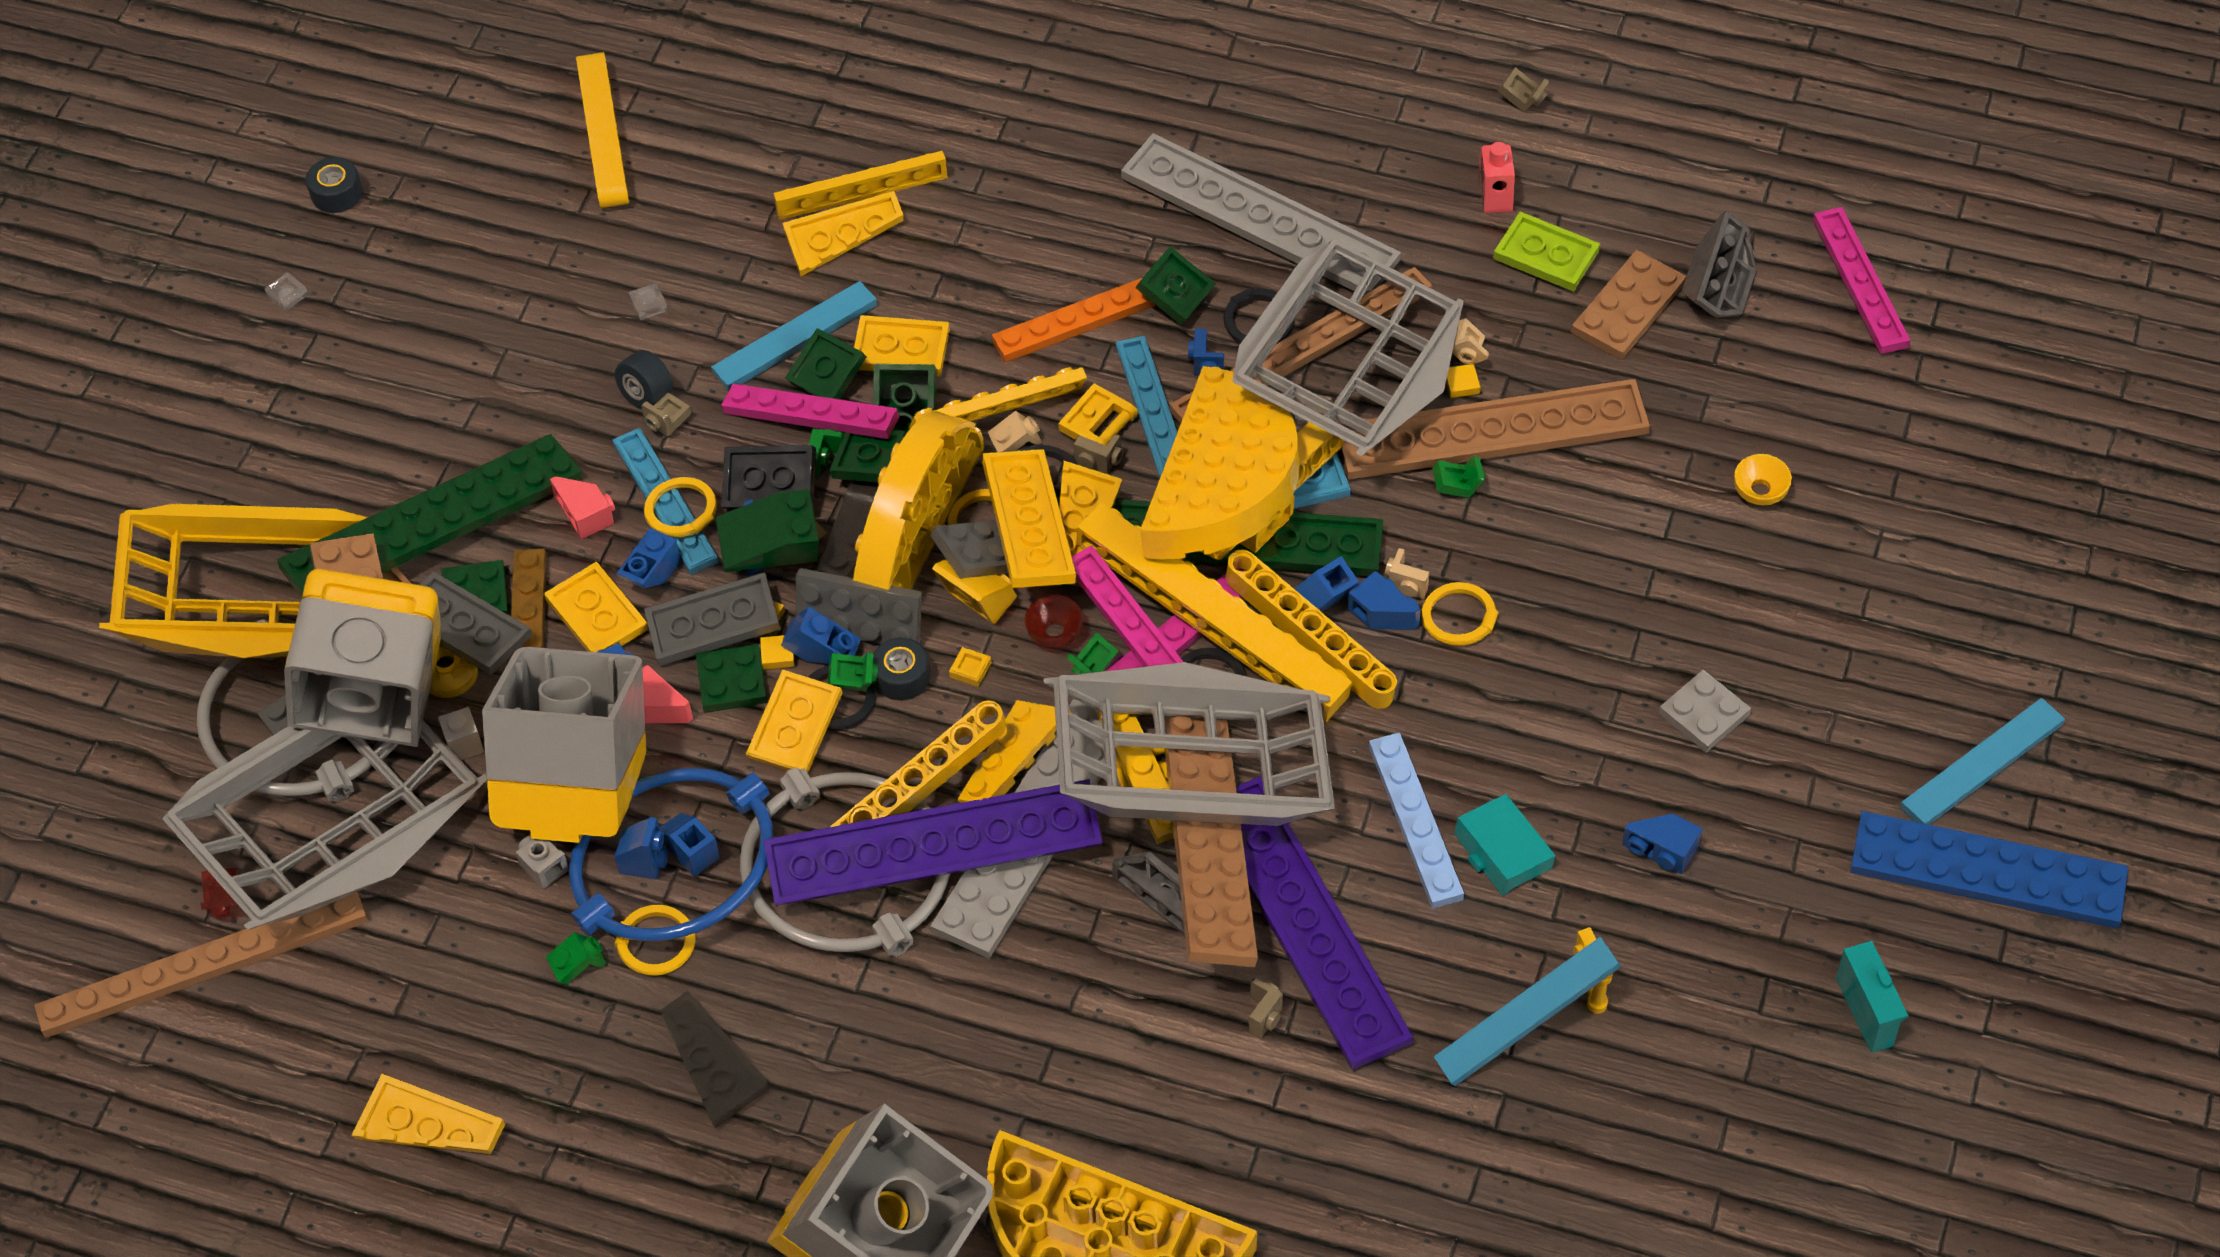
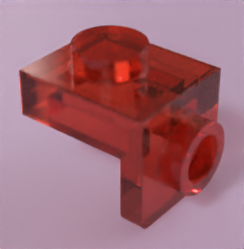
(215, 896)

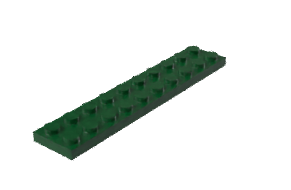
(451, 507)
(1301, 544)

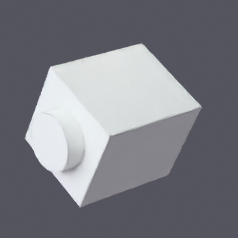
(461, 733)

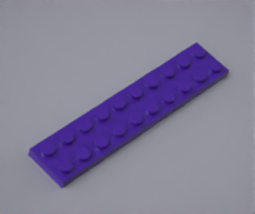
(928, 843)
(1320, 943)

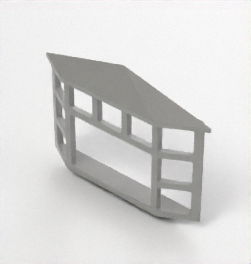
(1420, 382)
(1192, 693)
(357, 871)

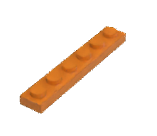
(1070, 321)

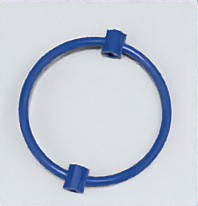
(743, 794)

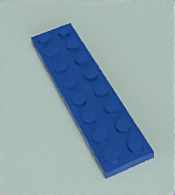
(1989, 869)

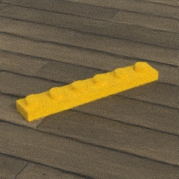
(860, 185)
(1012, 396)
(1141, 770)

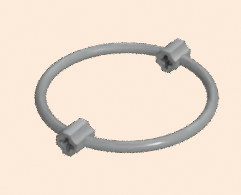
(331, 776)
(889, 929)

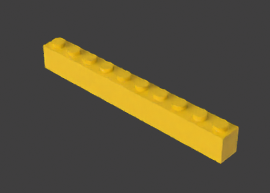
(1212, 610)

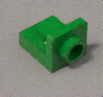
(826, 443)

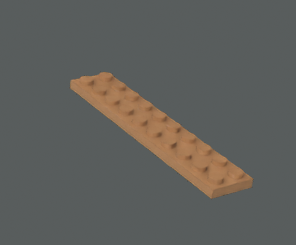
(1504, 428)
(1210, 856)

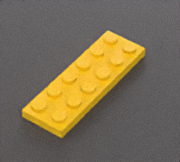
(1028, 519)

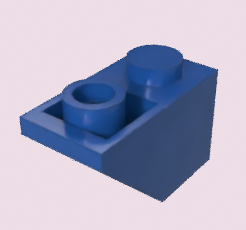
(651, 560)
(1328, 584)
(1382, 605)
(817, 637)
(1664, 839)
(690, 843)
(641, 850)

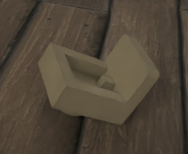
(1522, 90)
(665, 414)
(1096, 455)
(1267, 1012)

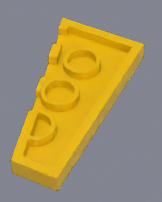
(835, 231)
(1080, 494)
(1026, 731)
(421, 1118)

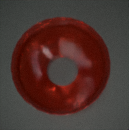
(1053, 611)

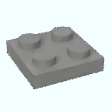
(1704, 711)

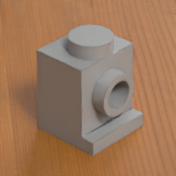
(541, 861)

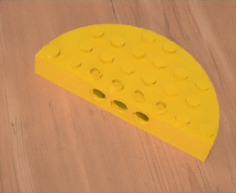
(1224, 473)
(915, 496)
(1071, 1209)

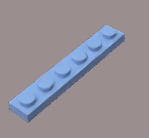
(1416, 820)

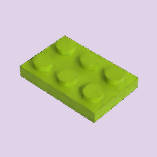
(1546, 251)

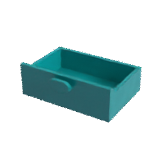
(1503, 844)
(1870, 995)

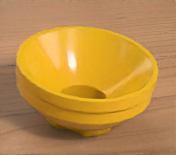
(1762, 470)
(454, 679)

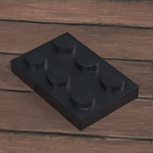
(766, 470)

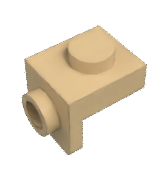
(1469, 343)
(1014, 433)
(1408, 580)

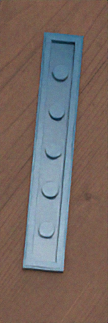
(793, 335)
(1148, 398)
(670, 507)
(1982, 763)
(1527, 1011)

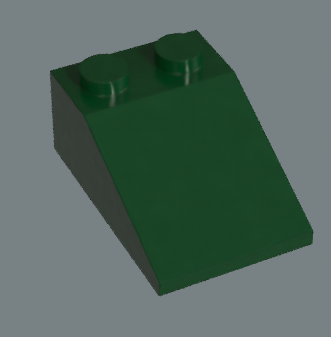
(905, 388)
(769, 532)

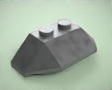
(1722, 268)
(1153, 882)

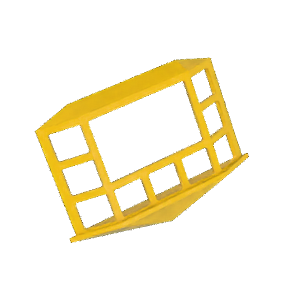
(212, 524)

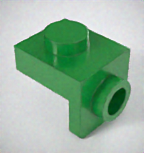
(1458, 478)
(1095, 656)
(852, 671)
(574, 956)

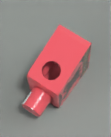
(1495, 166)

